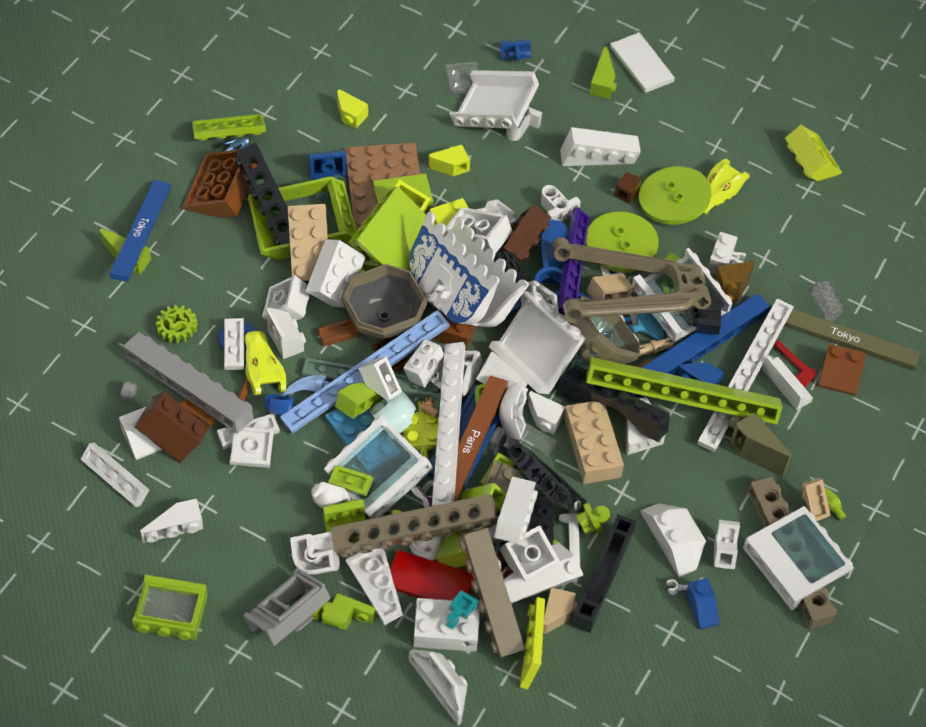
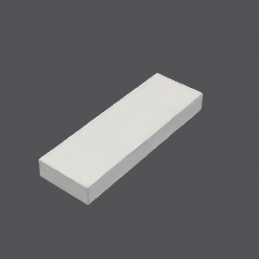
(234, 344)
(268, 422)

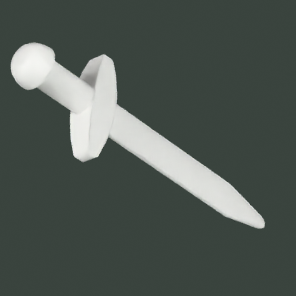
(573, 522)

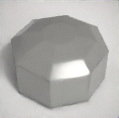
(128, 391)

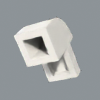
(726, 544)

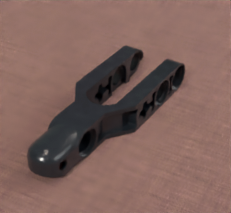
(542, 474)

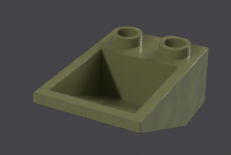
(758, 444)

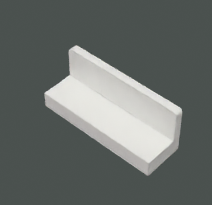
(786, 382)

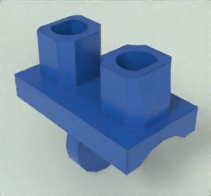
(515, 49)

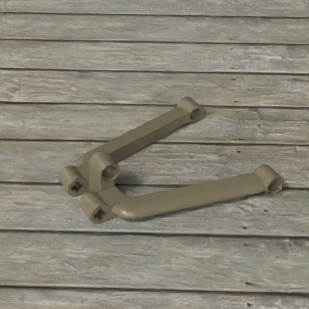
(687, 280)

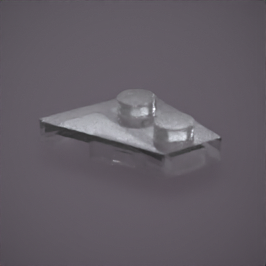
(459, 76)

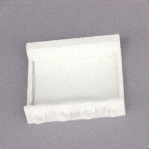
(496, 99)
(538, 343)

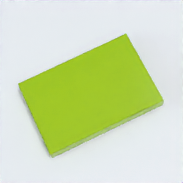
(418, 182)

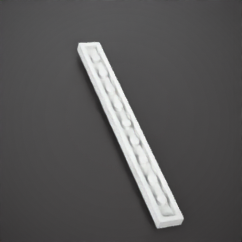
(748, 370)
(449, 424)

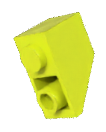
(450, 161)

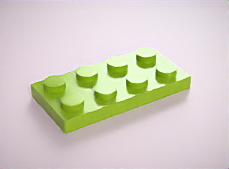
(228, 126)

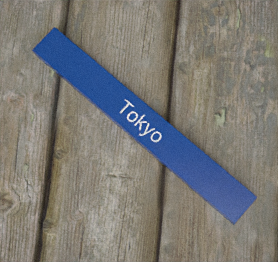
(140, 231)

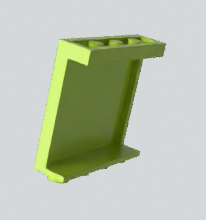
(390, 229)

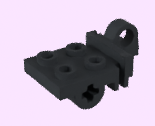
(542, 516)

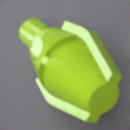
(834, 504)

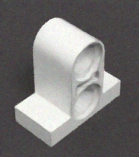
(531, 117)
(556, 204)

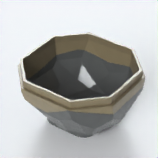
(384, 293)

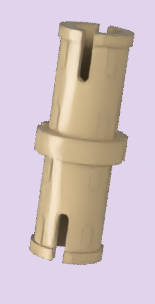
(654, 347)

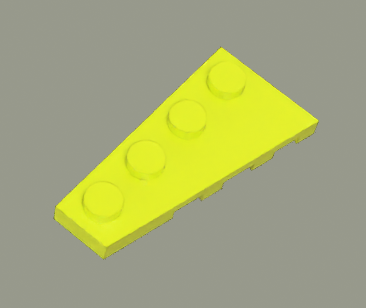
(533, 644)

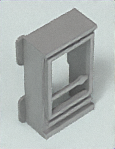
(295, 616)

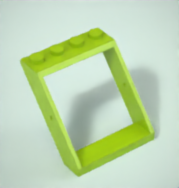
(340, 205)

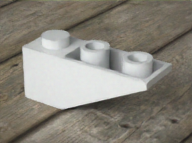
(177, 520)

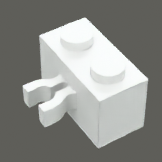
(724, 252)

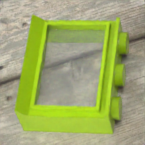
(170, 607)

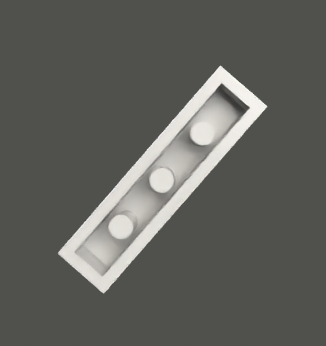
(516, 510)

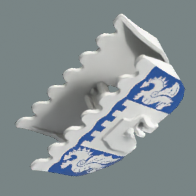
(461, 276)

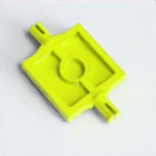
(422, 431)

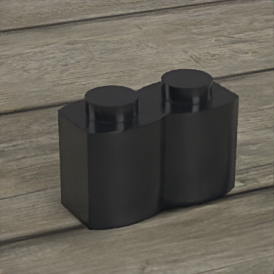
(709, 319)

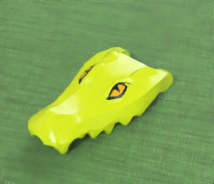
(724, 183)
(261, 363)

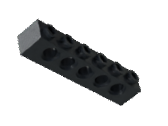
(250, 155)

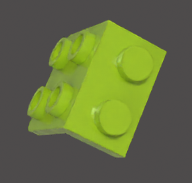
(343, 514)

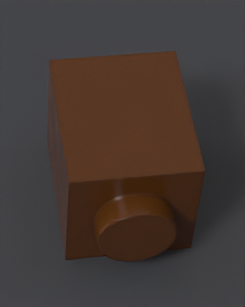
(627, 187)

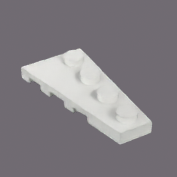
(377, 583)

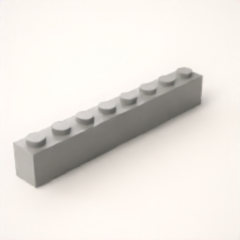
(188, 382)

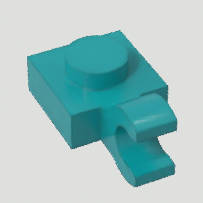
(461, 606)

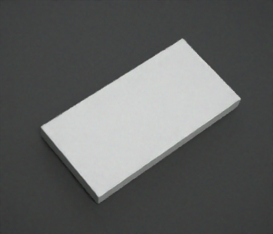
(642, 62)

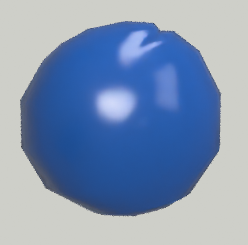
(278, 404)

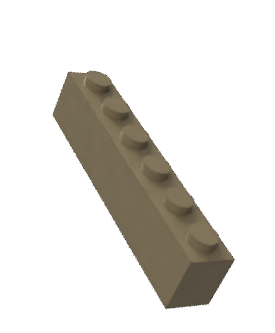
(492, 592)

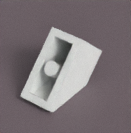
(380, 378)
(545, 412)

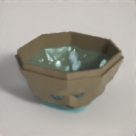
(606, 339)

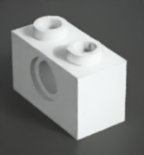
(424, 363)

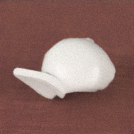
(326, 494)

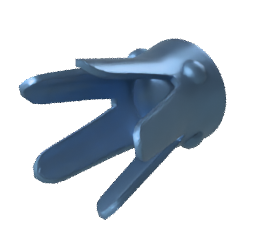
(239, 143)

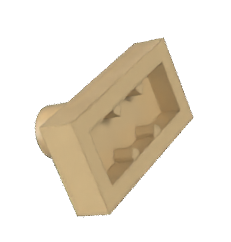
(815, 498)

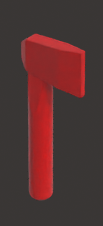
(807, 374)

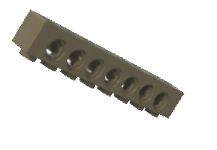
(765, 489)
(344, 534)

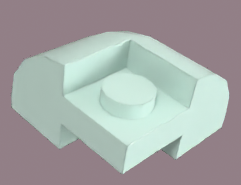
(396, 410)

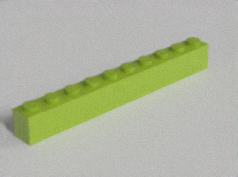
(683, 390)

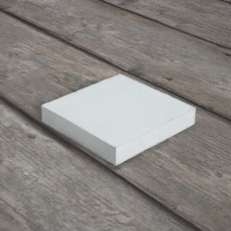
(252, 447)

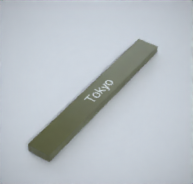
(853, 339)

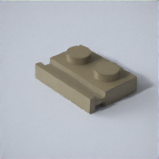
(501, 475)

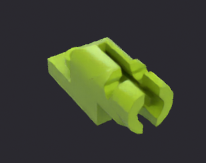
(343, 610)

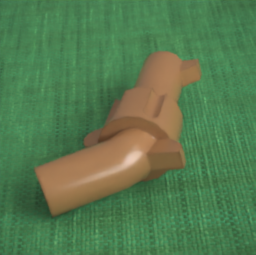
(428, 407)

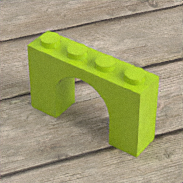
(449, 550)

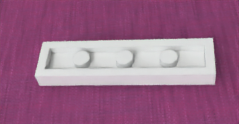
(115, 474)

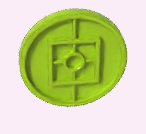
(675, 195)
(623, 233)

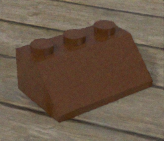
(526, 232)
(171, 426)

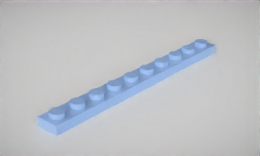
(394, 351)

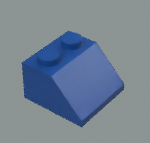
(327, 164)

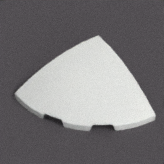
(471, 369)

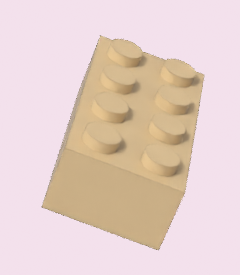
(307, 237)
(593, 442)

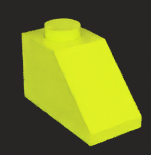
(351, 109)

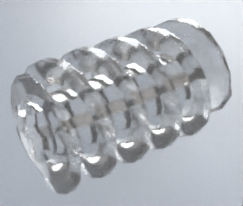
(827, 300)

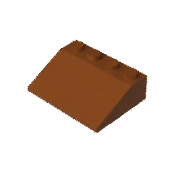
(218, 186)

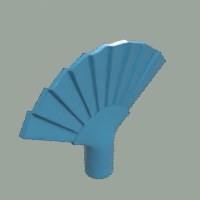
(649, 325)

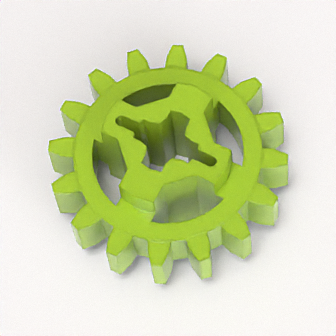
(176, 324)

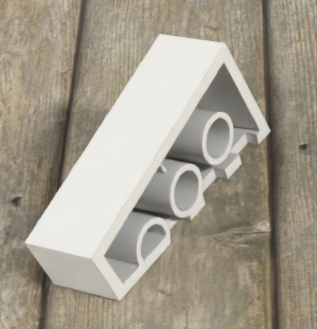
(598, 148)

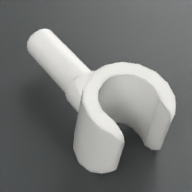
(673, 591)

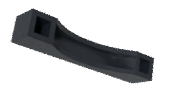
(645, 417)
(604, 573)

